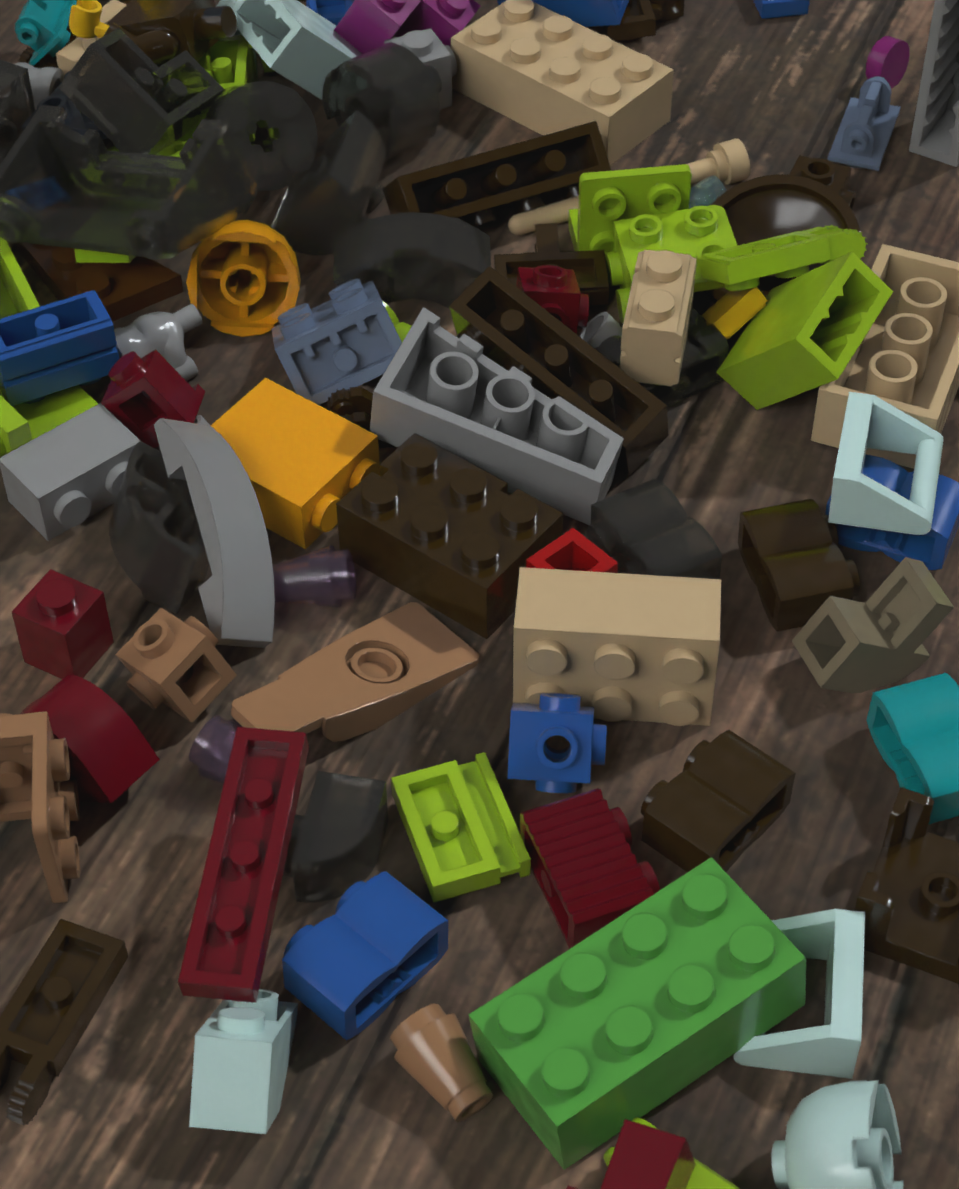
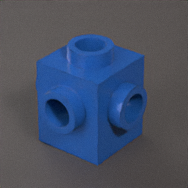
(551, 768)

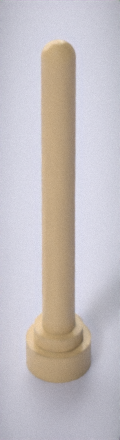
(727, 162)

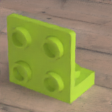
(624, 195)

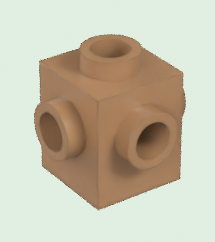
(175, 664)

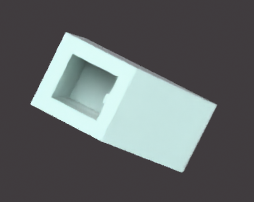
(242, 1064)

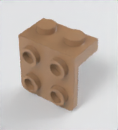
(39, 789)

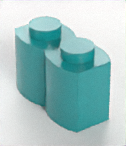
(919, 738)

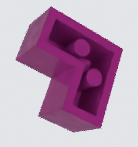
(374, 21)

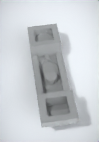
(233, 530)

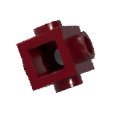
(556, 292)

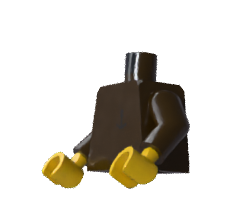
(159, 26)

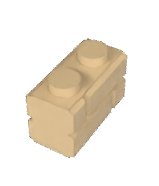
(658, 317)

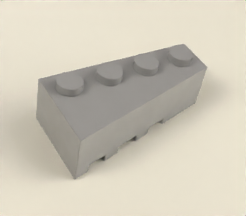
(493, 420)

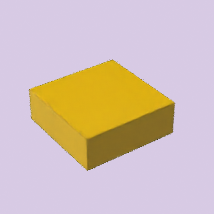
(735, 310)

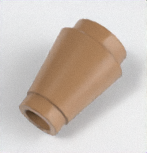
(441, 1061)

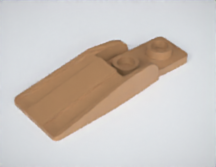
(361, 677)

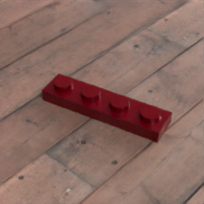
(244, 866)

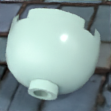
(840, 1140)

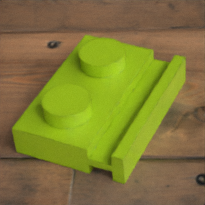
(459, 827)

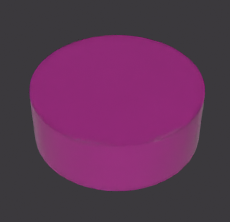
(888, 60)

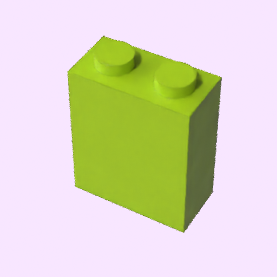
(805, 332)

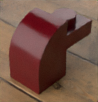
(101, 738)

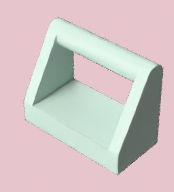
(863, 501)
(828, 1048)

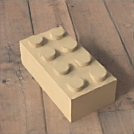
(561, 76)
(908, 351)

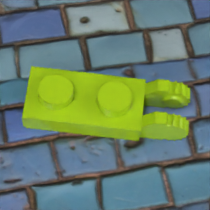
(780, 255)

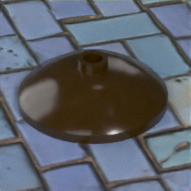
(780, 206)

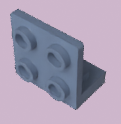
(336, 342)

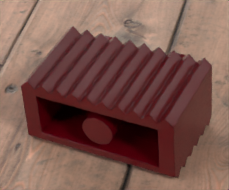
(585, 863)

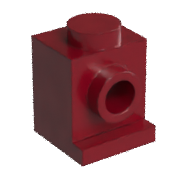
(149, 390)

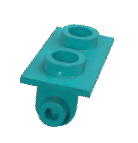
(44, 26)

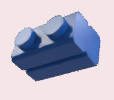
(55, 348)

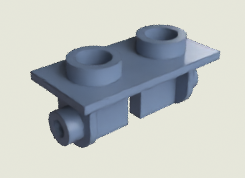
(866, 127)

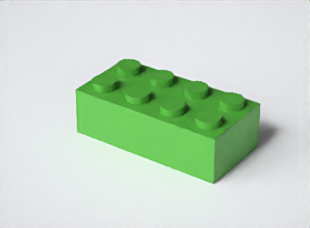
(638, 1010)

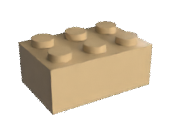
(619, 642)

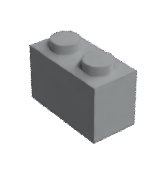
(69, 471)

